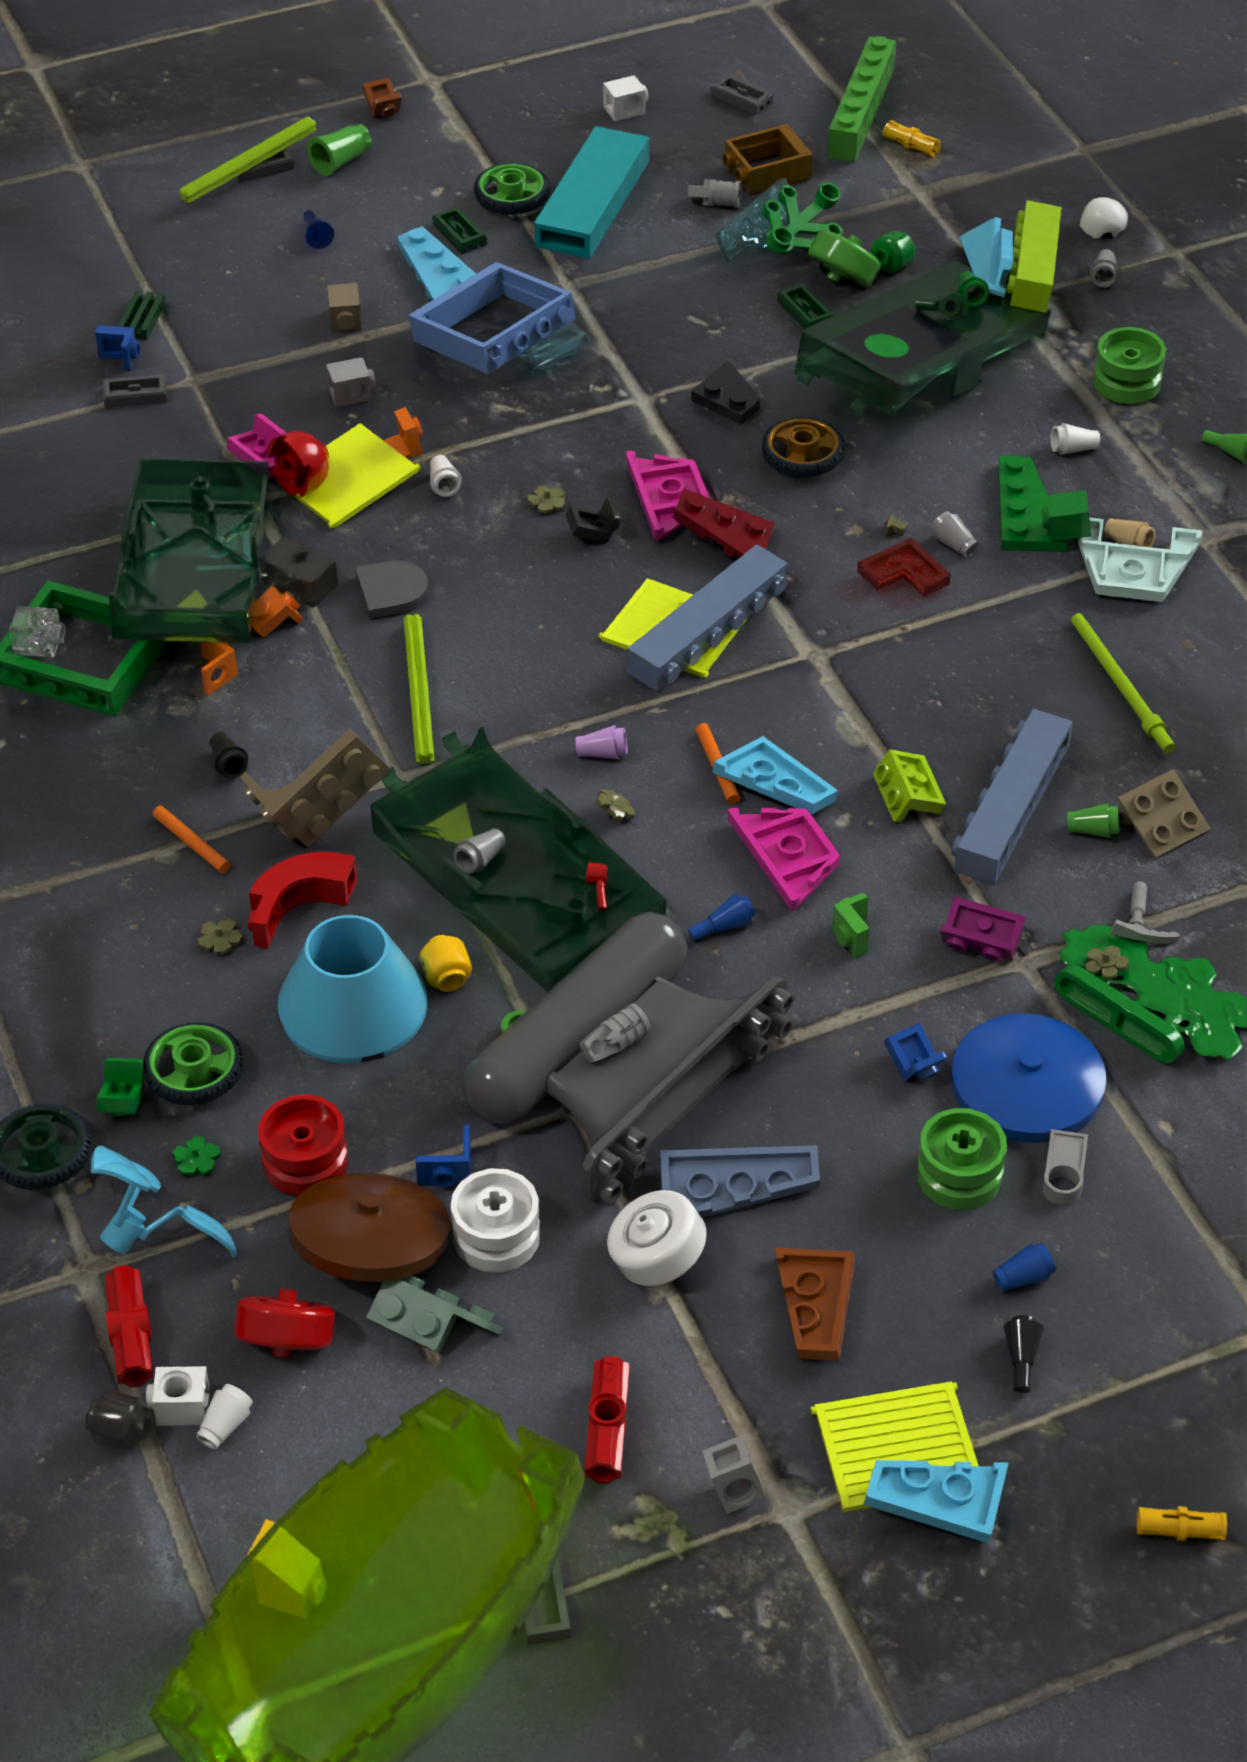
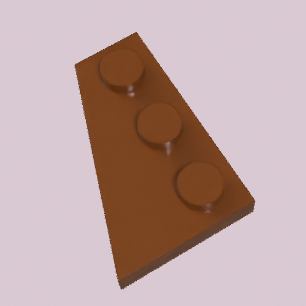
(817, 1298)

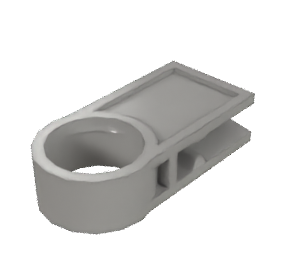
(1065, 1160)

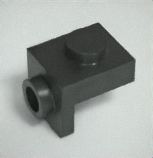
(594, 524)

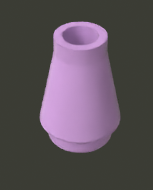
(605, 743)

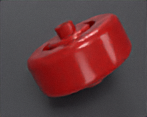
(284, 1323)

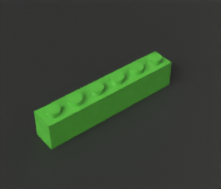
(861, 99)

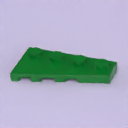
(1020, 507)

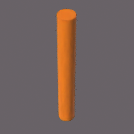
(713, 754)
(191, 839)

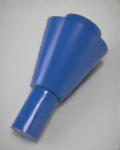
(732, 914)

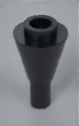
(1023, 1340)

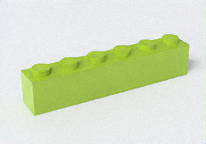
(1034, 256)

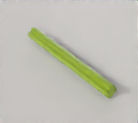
(247, 160)
(418, 689)

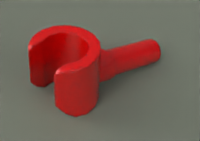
(598, 876)

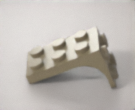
(322, 791)

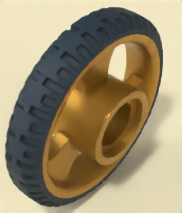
(803, 446)

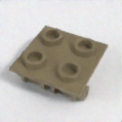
(1162, 813)

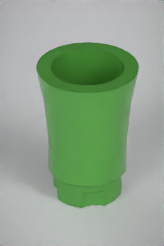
(336, 149)

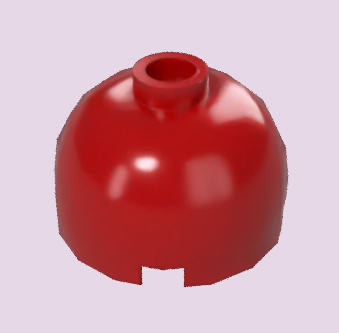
(299, 462)

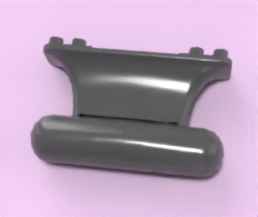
(647, 1087)

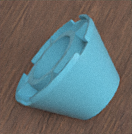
(351, 993)

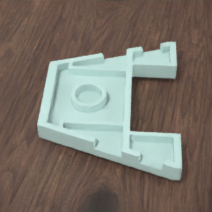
(1133, 569)

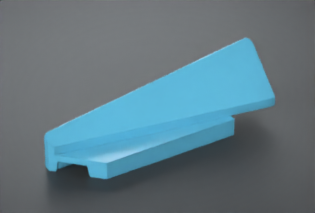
(990, 253)

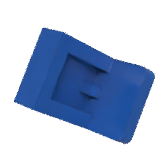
(118, 344)
(914, 1053)

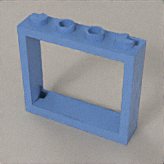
(433, 321)

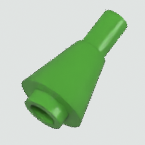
(1230, 443)

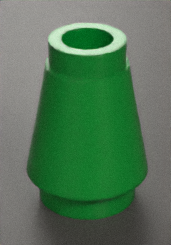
(973, 288)

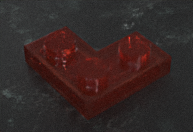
(904, 561)

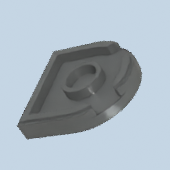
(391, 587)

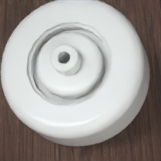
(656, 1238)

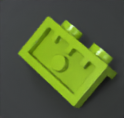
(907, 784)

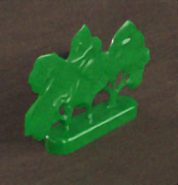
(1171, 987)

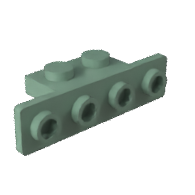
(423, 1315)

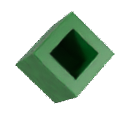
(1067, 515)

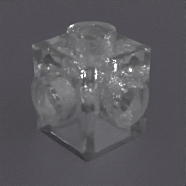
(36, 631)

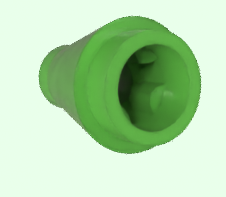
(1095, 820)

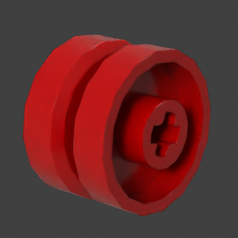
(302, 1142)

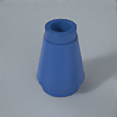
(1025, 1268)

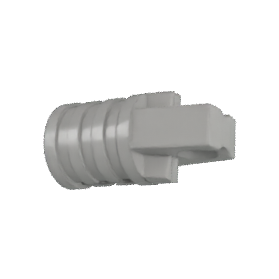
(717, 193)
(609, 1038)

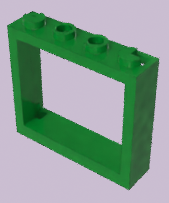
(69, 685)

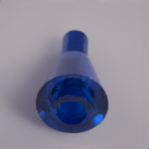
(318, 232)

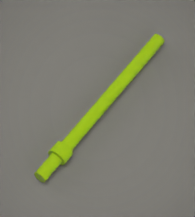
(1151, 723)

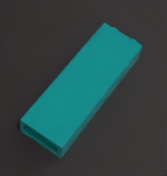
(591, 192)

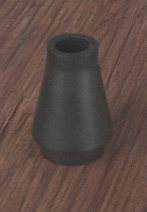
(228, 756)

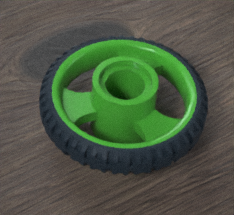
(512, 188)
(194, 1064)

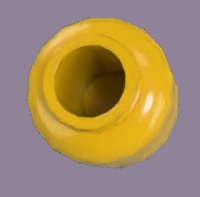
(445, 963)

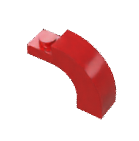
(297, 881)

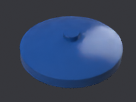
(1029, 1075)

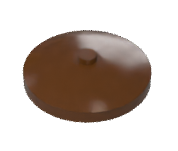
(368, 1227)

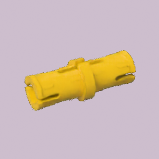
(911, 138)
(1181, 1523)

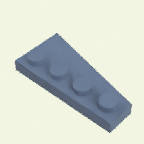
(738, 1176)

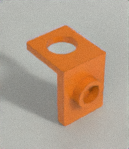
(222, 657)

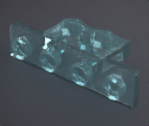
(750, 225)

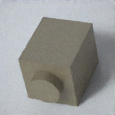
(344, 307)

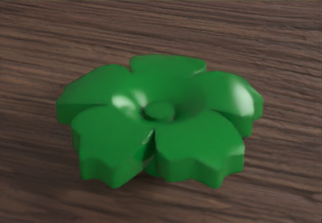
(196, 1157)

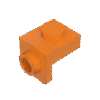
(408, 441)
(273, 609)

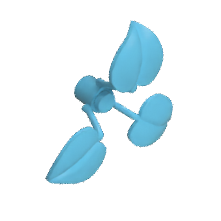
(128, 1222)

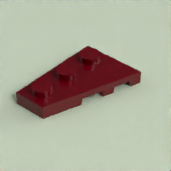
(723, 523)

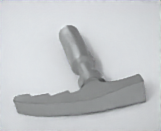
(1135, 928)

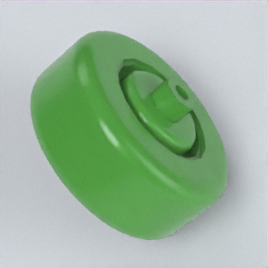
(844, 258)

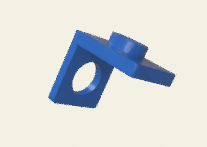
(445, 1169)

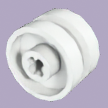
(495, 1220)

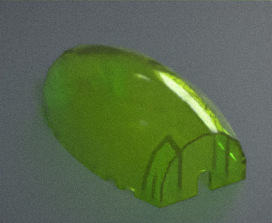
(377, 1596)

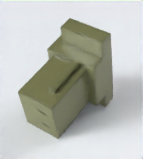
(895, 526)

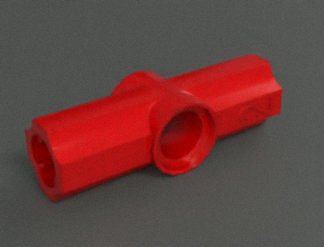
(128, 1326)
(604, 1437)

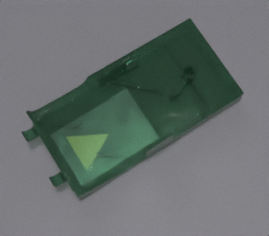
(191, 551)
(535, 888)

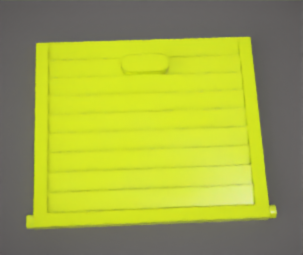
(358, 474)
(647, 609)
(892, 1425)

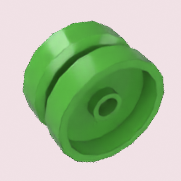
(1129, 365)
(961, 1158)

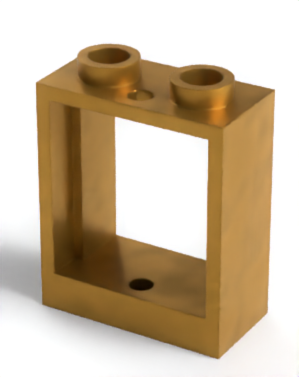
(779, 140)

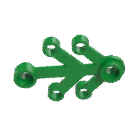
(781, 238)

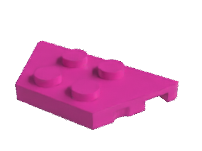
(660, 487)
(788, 850)

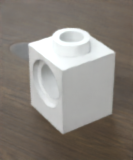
(625, 98)
(182, 1410)

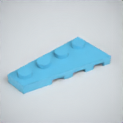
(433, 262)

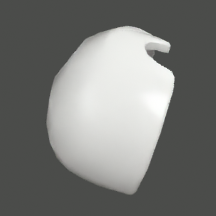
(1103, 216)

